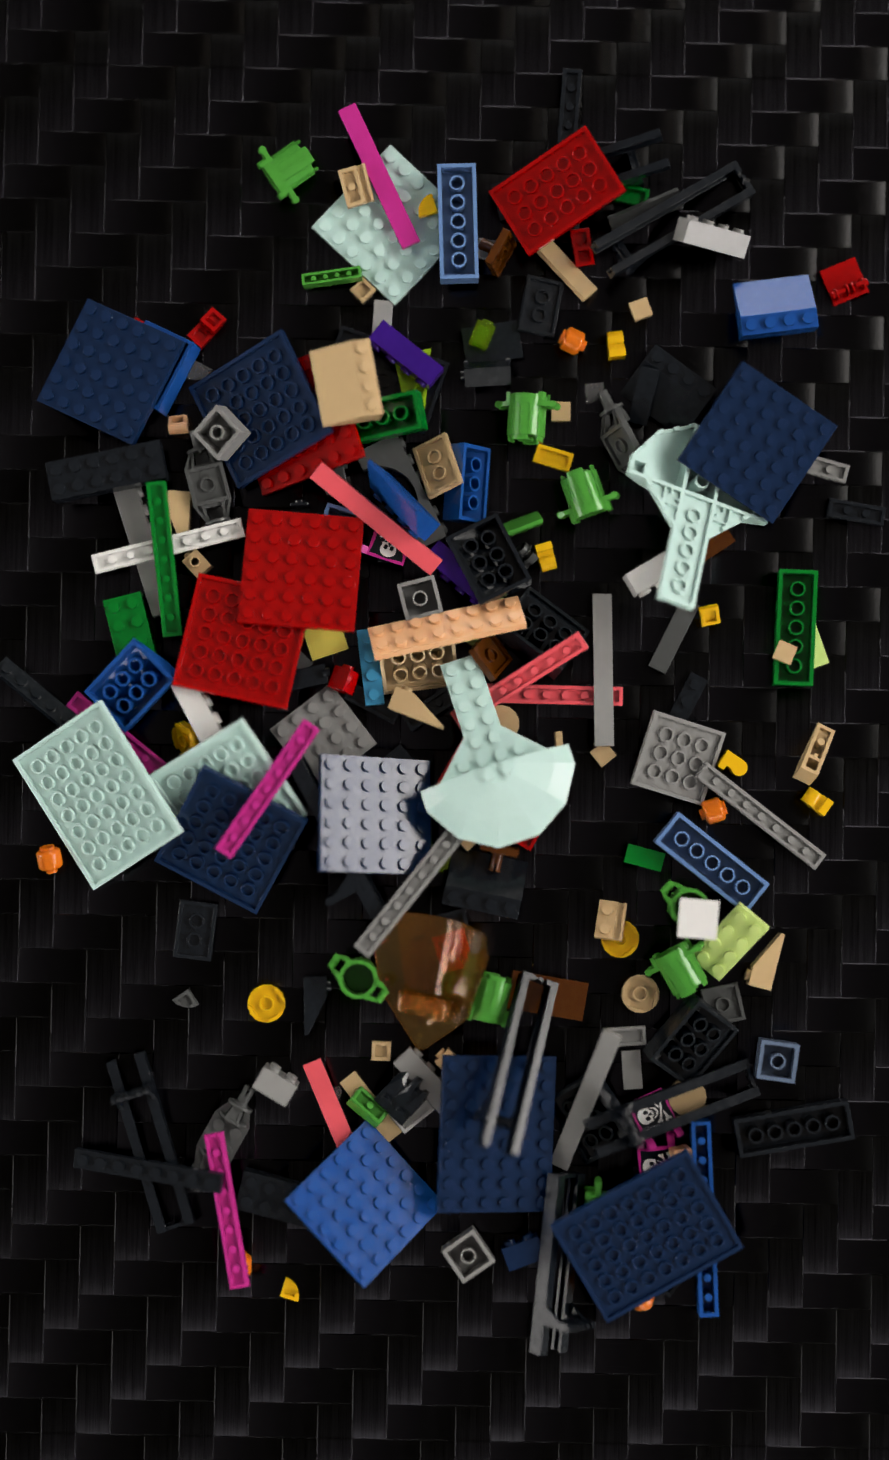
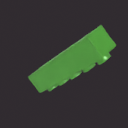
(332, 277)

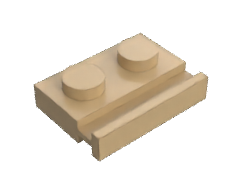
(356, 186)
(610, 920)

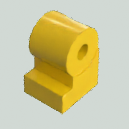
(615, 345)
(545, 556)
(735, 764)
(817, 801)

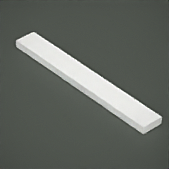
(182, 543)

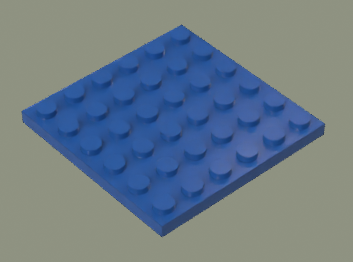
(364, 1203)

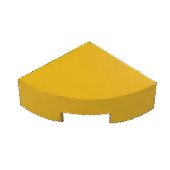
(427, 207)
(290, 1290)

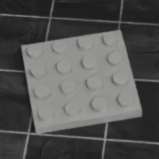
(339, 728)
(673, 756)

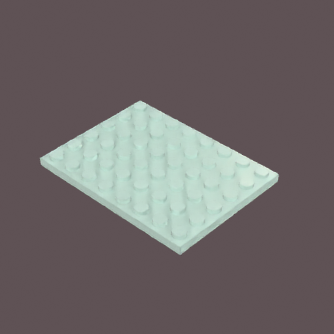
(98, 795)

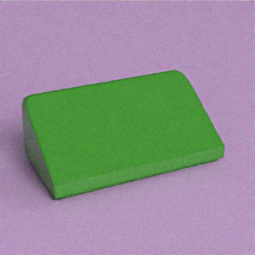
(523, 523)
(366, 1107)

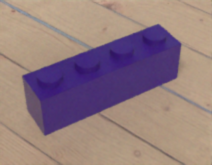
(406, 355)
(452, 572)

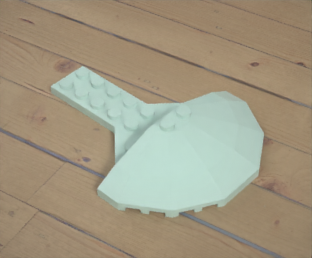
(691, 508)
(498, 781)

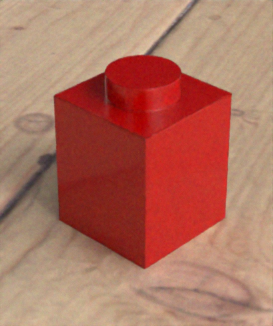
(343, 679)

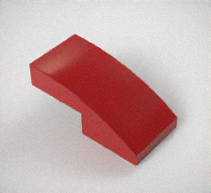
(581, 247)
(206, 328)

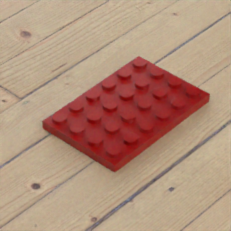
(557, 191)

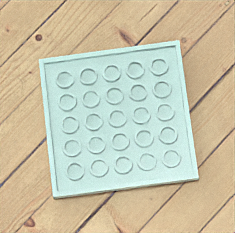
(367, 238)
(231, 752)

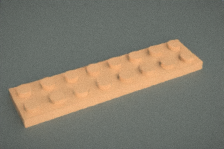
(446, 628)

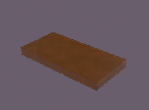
(569, 998)

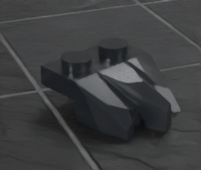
(402, 1097)

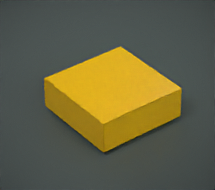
(709, 615)

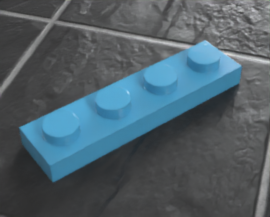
(370, 671)

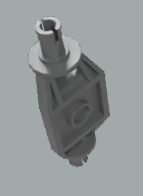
(617, 438)
(207, 484)
(229, 1123)

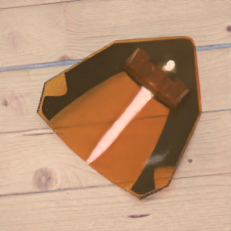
(431, 974)

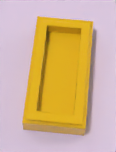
(553, 458)

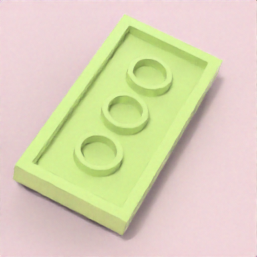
(734, 939)

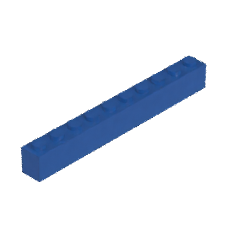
(705, 1280)

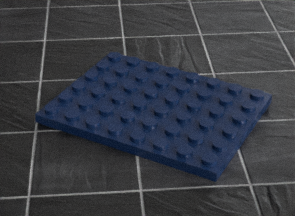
(481, 1177)
(646, 1235)

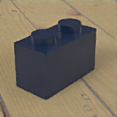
(521, 1251)

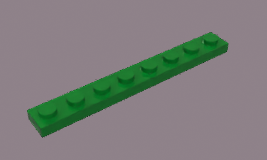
(164, 558)

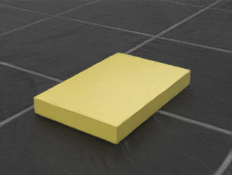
(324, 643)

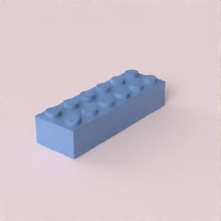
(457, 223)
(710, 861)

